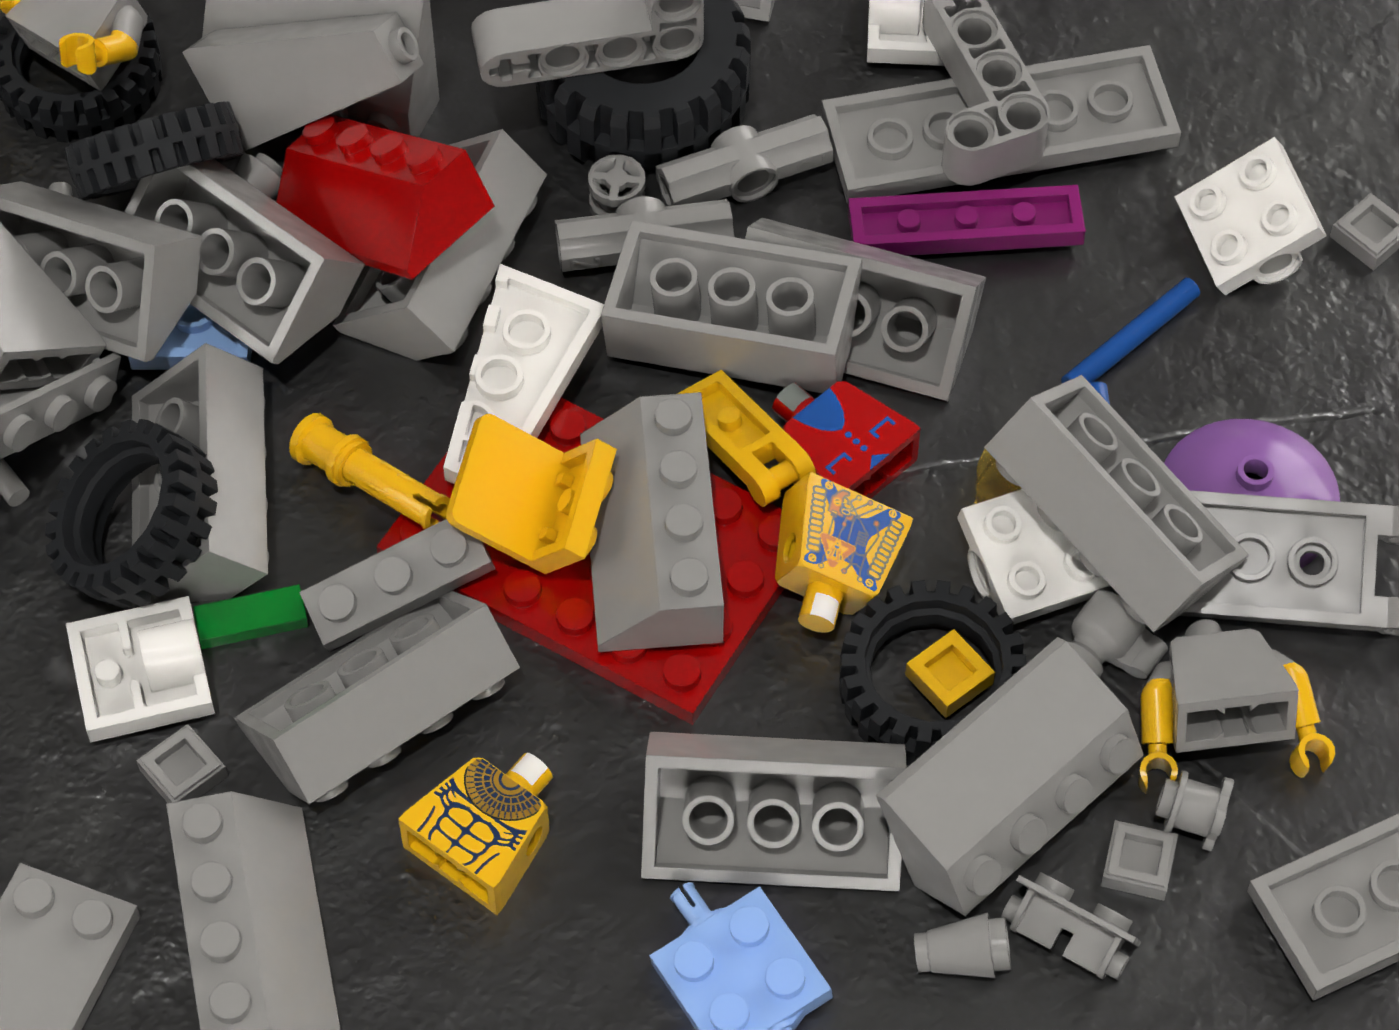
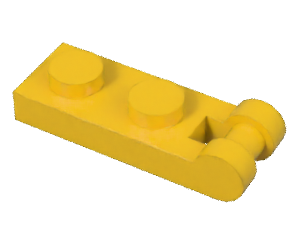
(749, 438)

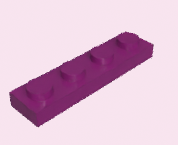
(969, 220)

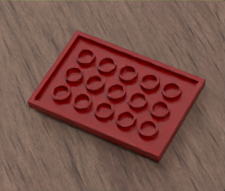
(560, 609)

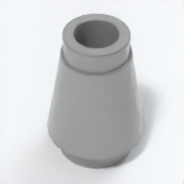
(965, 947)

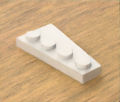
(525, 356)

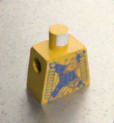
(835, 549)

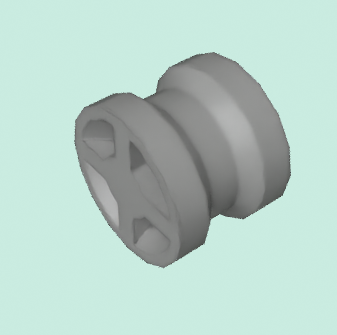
(611, 176)

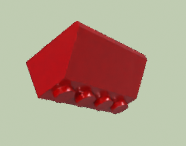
(382, 192)

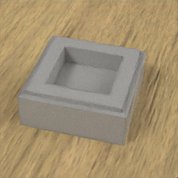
(1368, 231)
(182, 766)
(1139, 860)

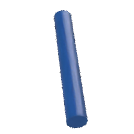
(1135, 332)

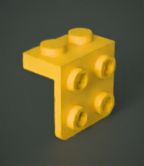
(530, 495)

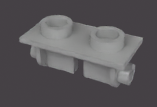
(1095, 936)

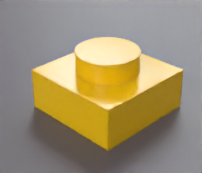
(949, 673)

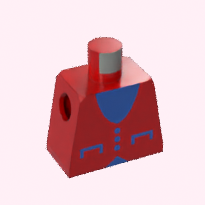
(849, 435)

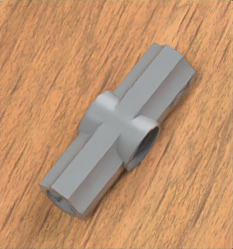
(745, 162)
(600, 238)

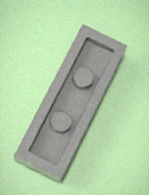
(394, 582)

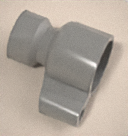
(1109, 634)

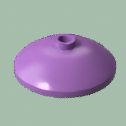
(1224, 451)

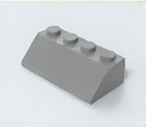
(259, 264)
(114, 267)
(732, 306)
(434, 309)
(908, 314)
(220, 409)
(1114, 501)
(656, 529)
(378, 695)
(1009, 777)
(769, 811)
(251, 914)

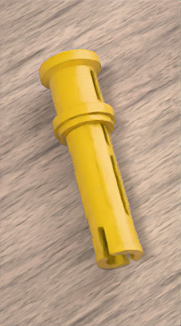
(351, 462)

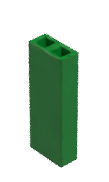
(250, 617)

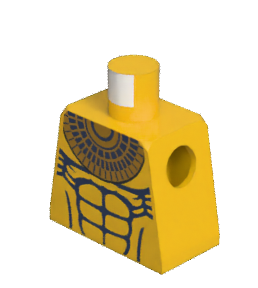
(481, 827)

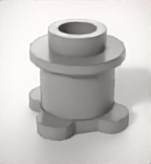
(1194, 807)

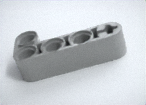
(583, 37)
(1005, 110)

